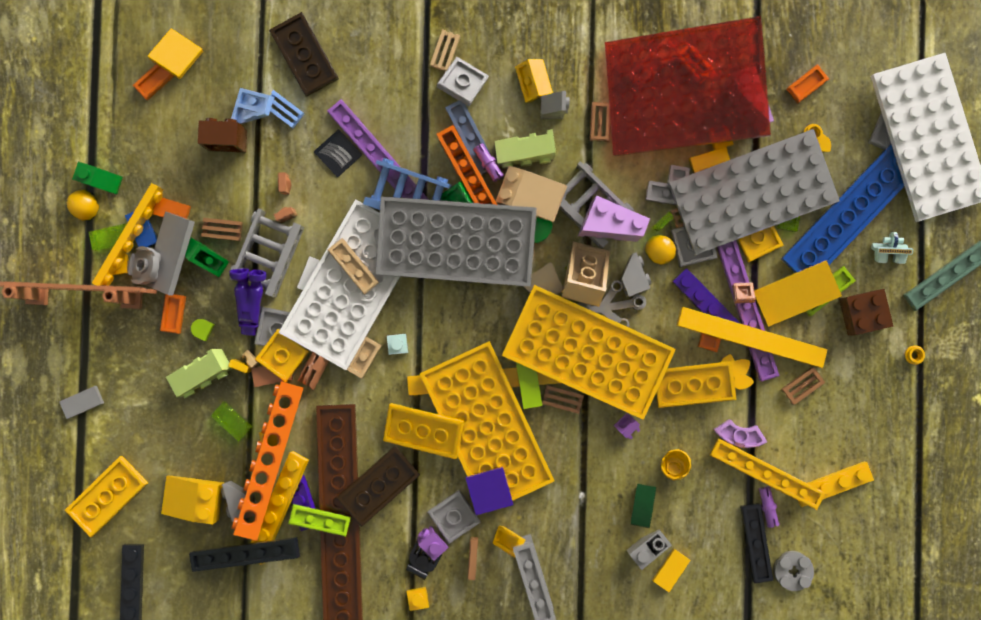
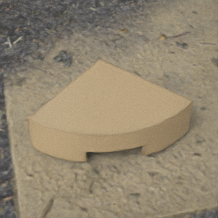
(250, 359)

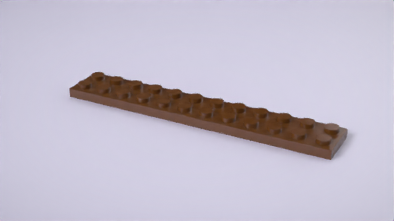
(336, 472)

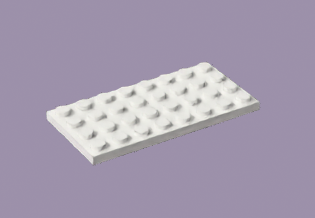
(929, 136)
(332, 311)

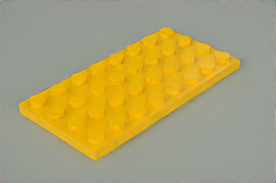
(588, 352)
(494, 427)

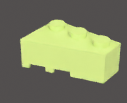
(525, 150)
(199, 373)

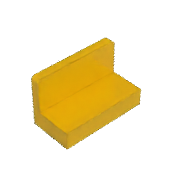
(533, 79)

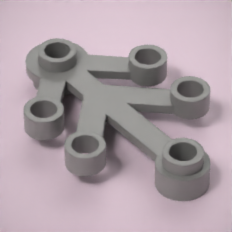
(606, 307)

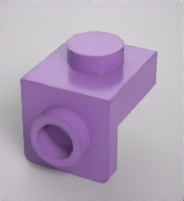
(431, 543)

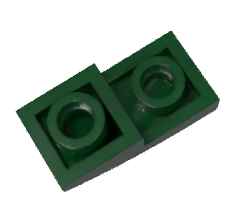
(643, 506)

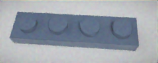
(467, 131)

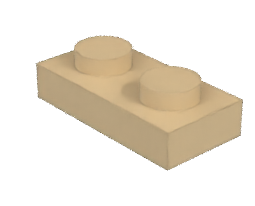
(364, 357)

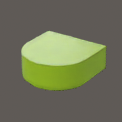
(201, 329)

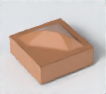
(284, 183)
(285, 214)
(743, 293)

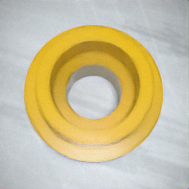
(920, 355)

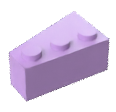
(613, 221)

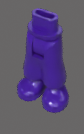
(248, 298)

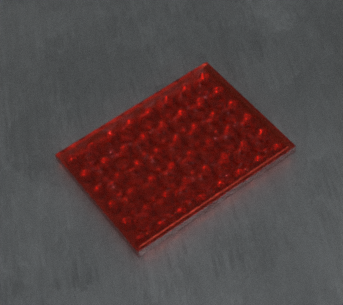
(688, 87)

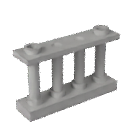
(572, 211)
(286, 250)
(534, 580)

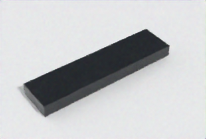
(756, 543)

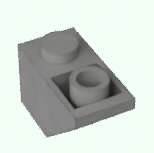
(554, 105)
(633, 276)
(233, 494)
(648, 548)

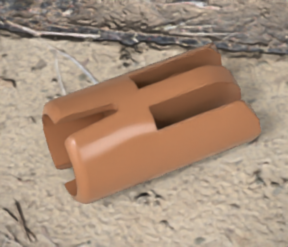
(313, 370)

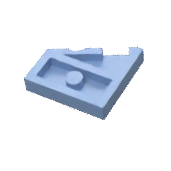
(251, 106)

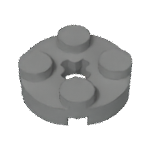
(148, 273)
(801, 579)

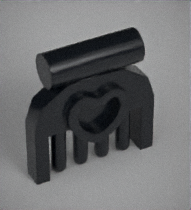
(420, 563)

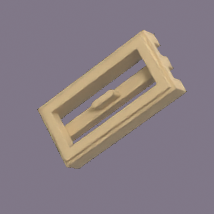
(449, 35)

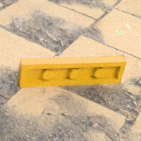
(842, 480)

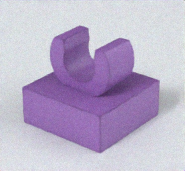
(627, 426)

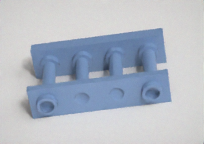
(375, 200)

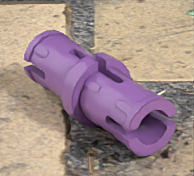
(488, 162)
(769, 506)

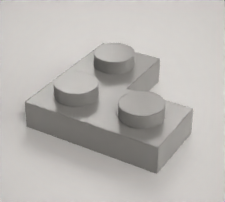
(661, 192)

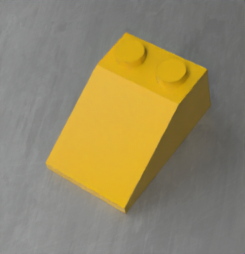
(192, 499)

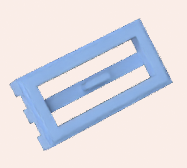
(296, 119)

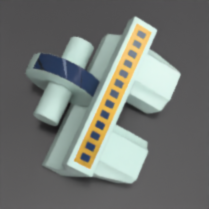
(900, 250)

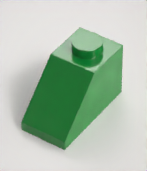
(97, 178)
(205, 257)

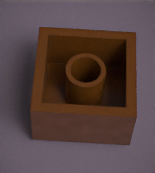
(222, 135)
(866, 312)

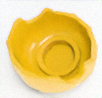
(82, 205)
(660, 249)
(675, 465)

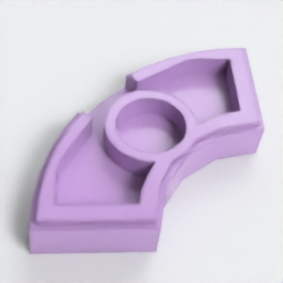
(739, 436)

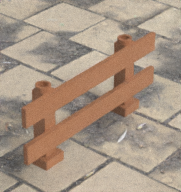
(38, 293)

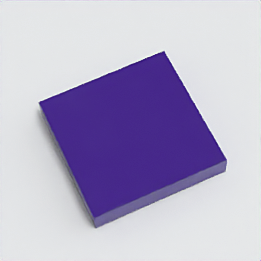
(489, 491)

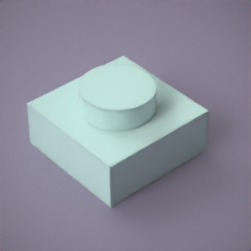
(397, 344)

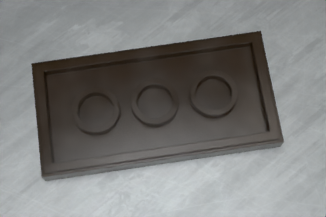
(303, 54)
(378, 486)

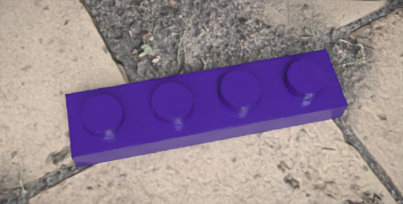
(701, 296)

